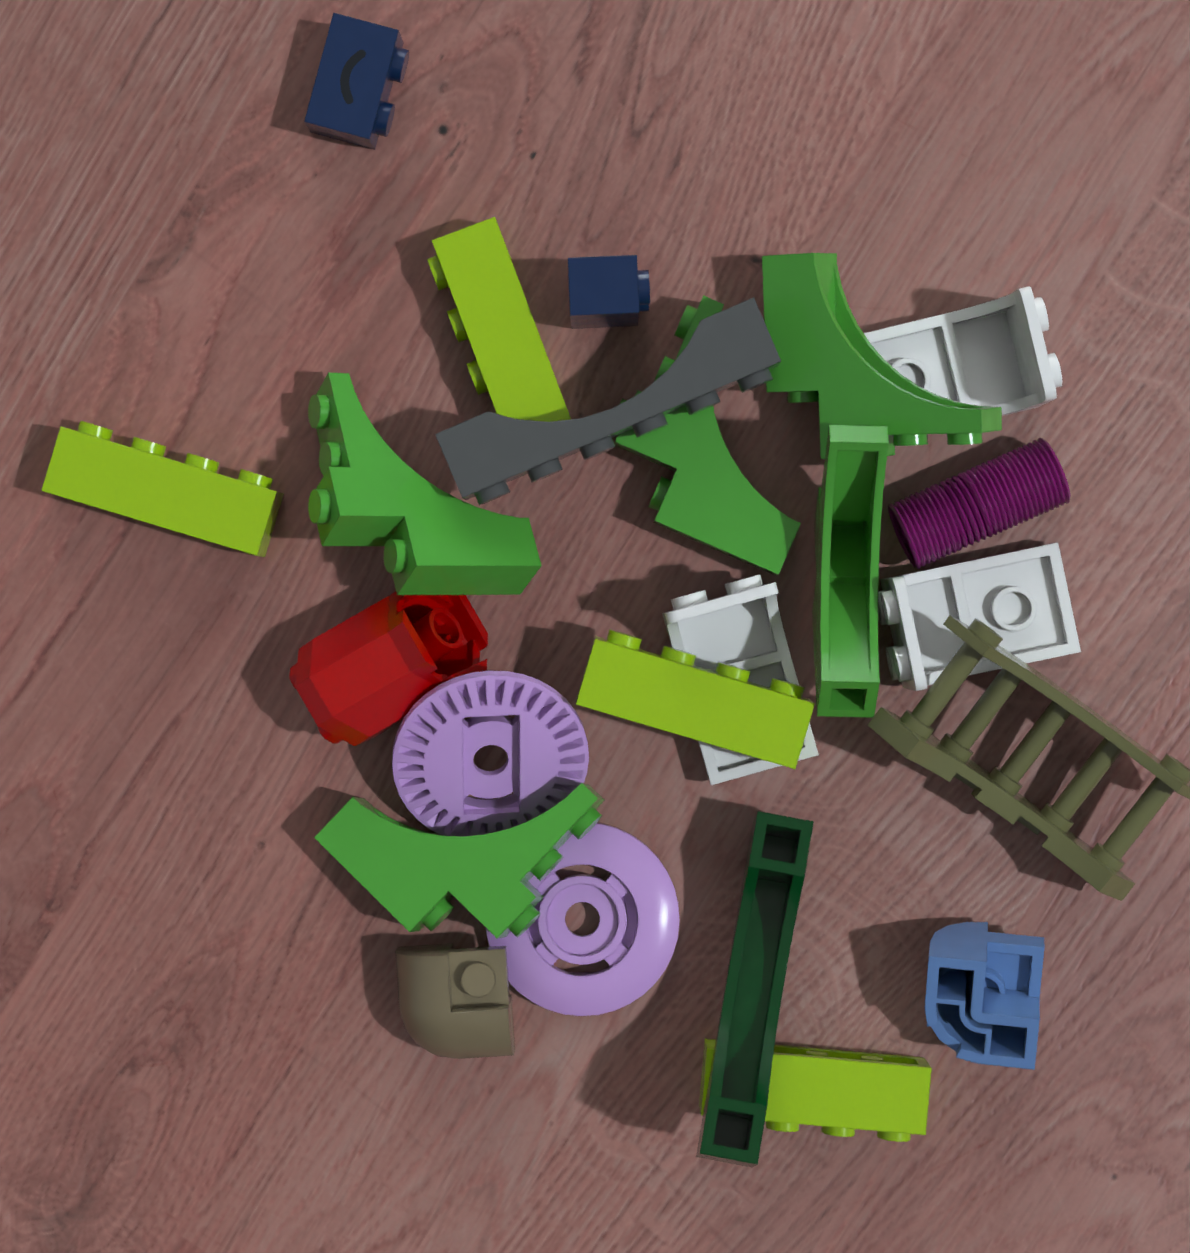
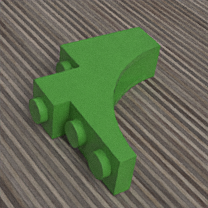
(834, 363)
(708, 492)
(378, 500)
(848, 571)
(487, 873)

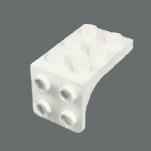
(978, 353)
(1013, 593)
(744, 633)

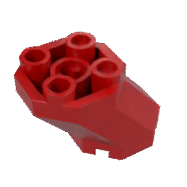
(384, 660)

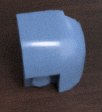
(985, 994)

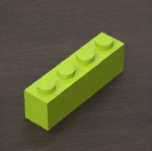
(497, 323)
(163, 491)
(695, 701)
(842, 1091)

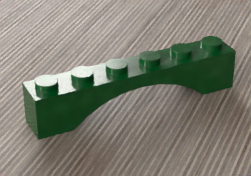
(754, 990)

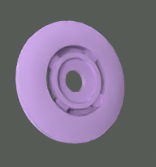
(438, 747)
(633, 933)

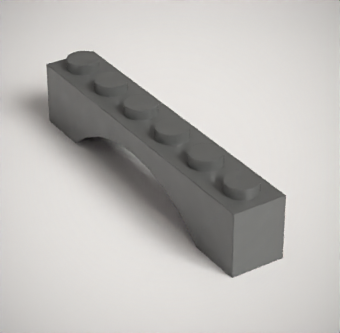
(721, 353)

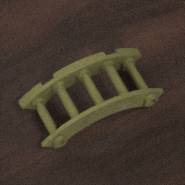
(1000, 787)

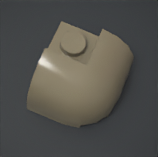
(456, 1000)

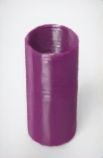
(993, 496)

